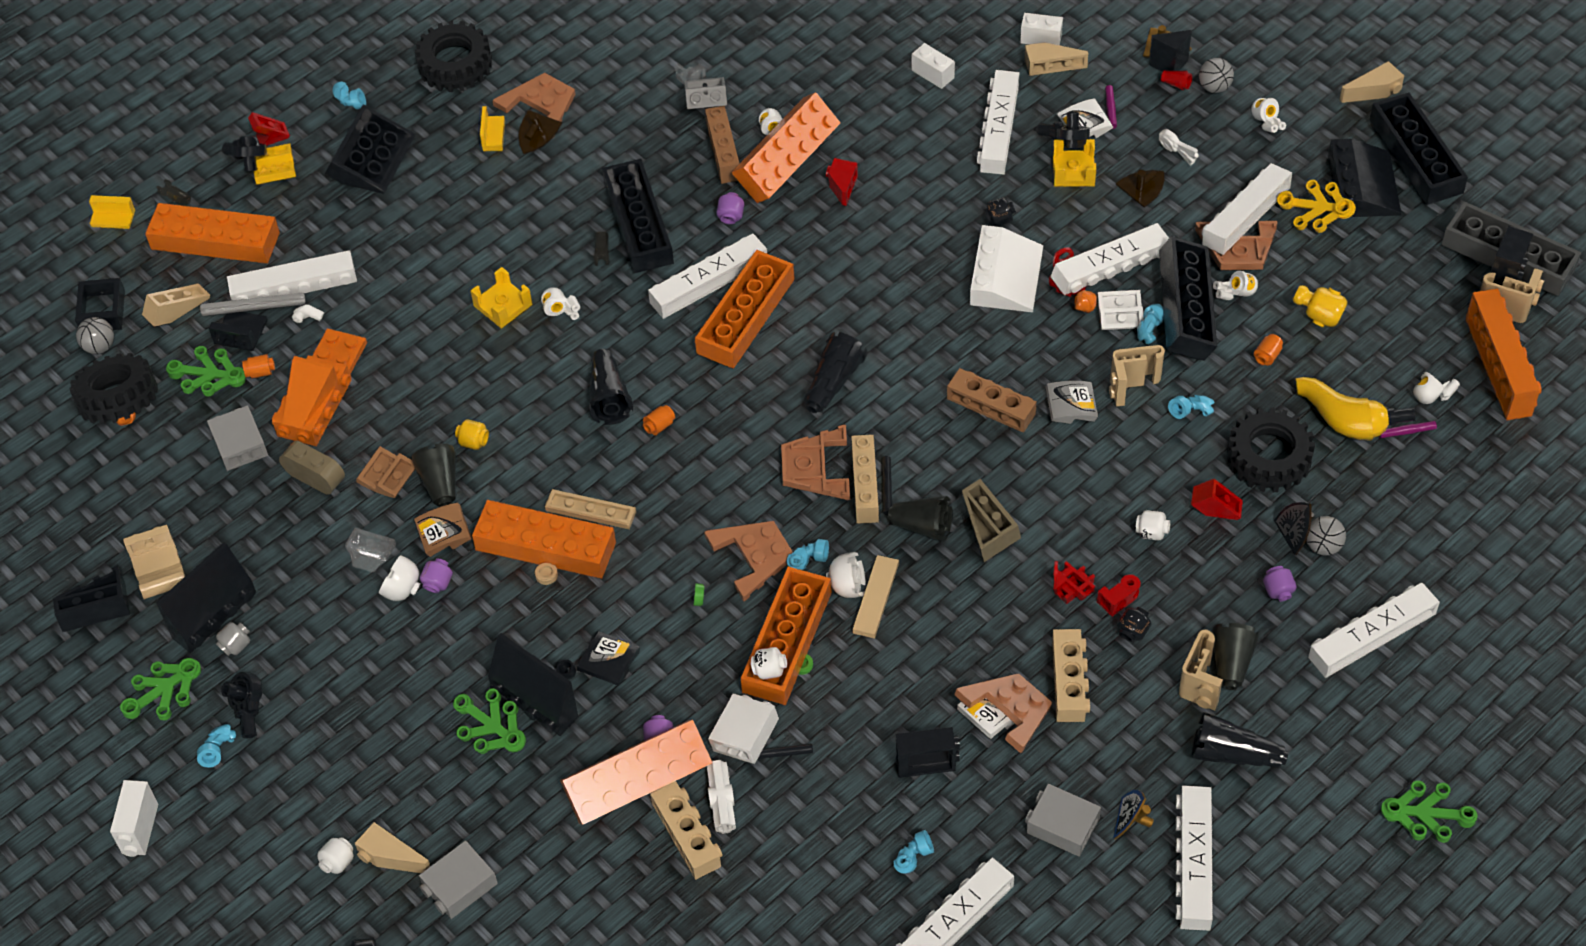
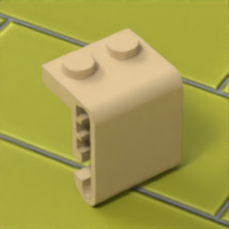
(1517, 294)
(1130, 368)
(155, 561)
(1195, 682)

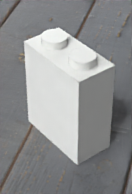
(743, 728)
(134, 818)

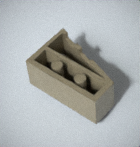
(990, 520)

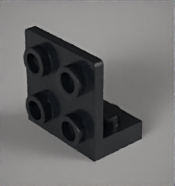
(238, 330)

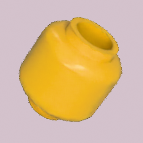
(472, 434)

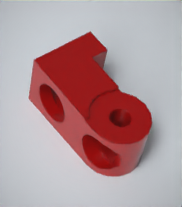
(1120, 595)

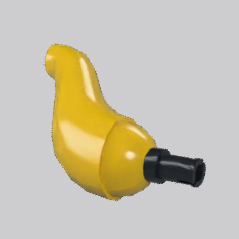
(1349, 415)

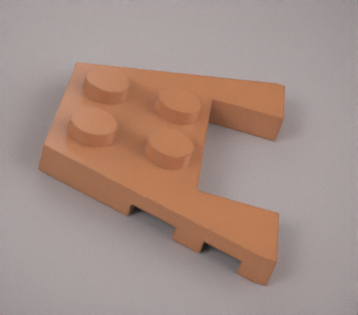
(540, 93)
(1248, 251)
(805, 464)
(760, 546)
(1016, 699)

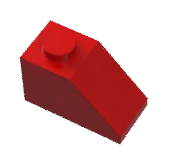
(842, 178)
(1216, 500)

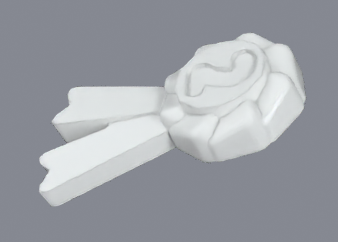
(1172, 143)

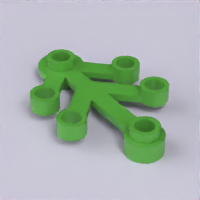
(232, 376)
(163, 687)
(491, 725)
(1426, 813)

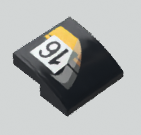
(608, 658)

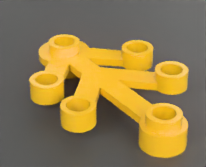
(1319, 206)

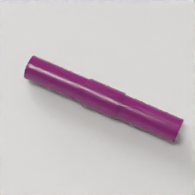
(1110, 103)
(1409, 429)

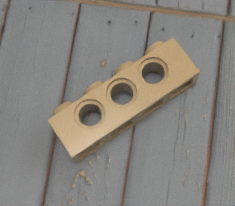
(865, 479)
(1070, 708)
(698, 861)

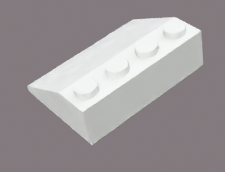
(1005, 270)

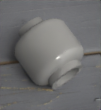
(233, 638)

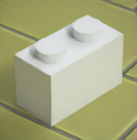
(1041, 29)
(933, 65)

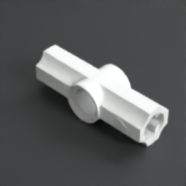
(721, 797)

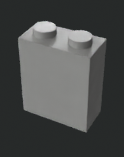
(237, 438)
(1062, 819)
(457, 880)

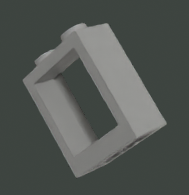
(709, 96)

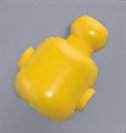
(1323, 306)

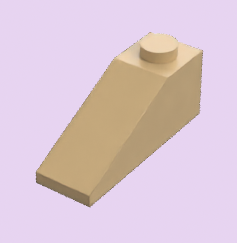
(1052, 58)
(1373, 85)
(171, 304)
(388, 852)

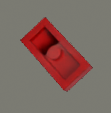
(268, 129)

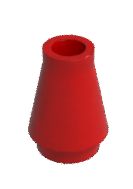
(1178, 79)

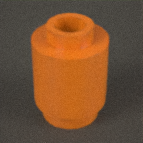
(1268, 349)
(258, 366)
(658, 420)

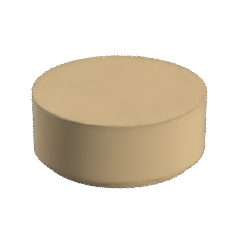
(546, 573)

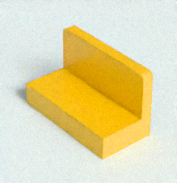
(492, 131)
(111, 211)

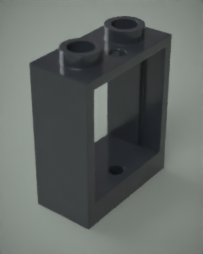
(98, 288)
(927, 752)

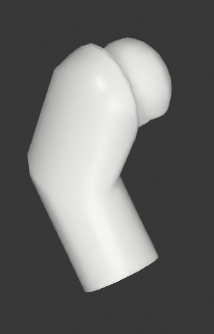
(307, 311)

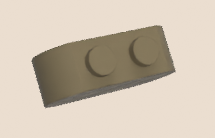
(312, 467)

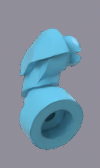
(354, 99)
(1153, 317)
(1181, 406)
(800, 557)
(209, 753)
(906, 858)

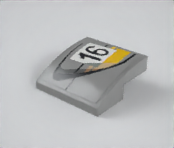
(1071, 401)

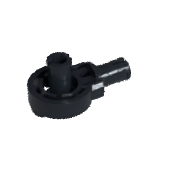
(1072, 134)
(247, 148)
(249, 705)

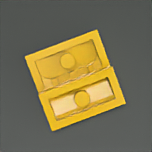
(275, 165)

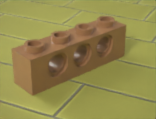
(722, 143)
(991, 400)

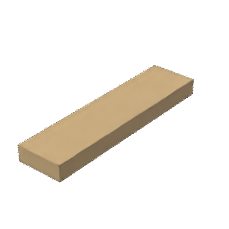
(590, 509)
(875, 596)

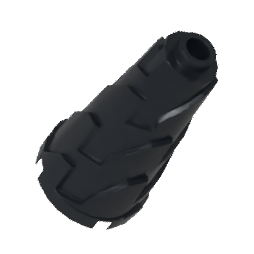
(837, 364)
(608, 391)
(1228, 743)

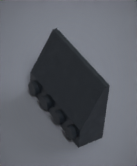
(370, 152)
(1365, 177)
(206, 598)
(532, 686)

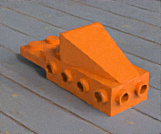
(317, 387)

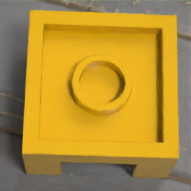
(1075, 166)
(503, 300)

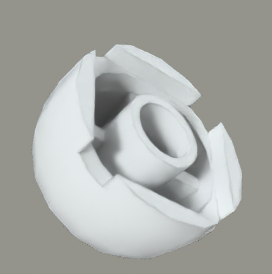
(847, 575)
(401, 580)

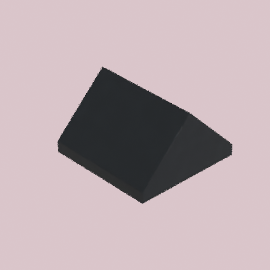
(1170, 50)

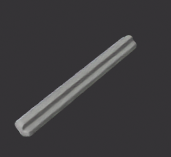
(252, 304)

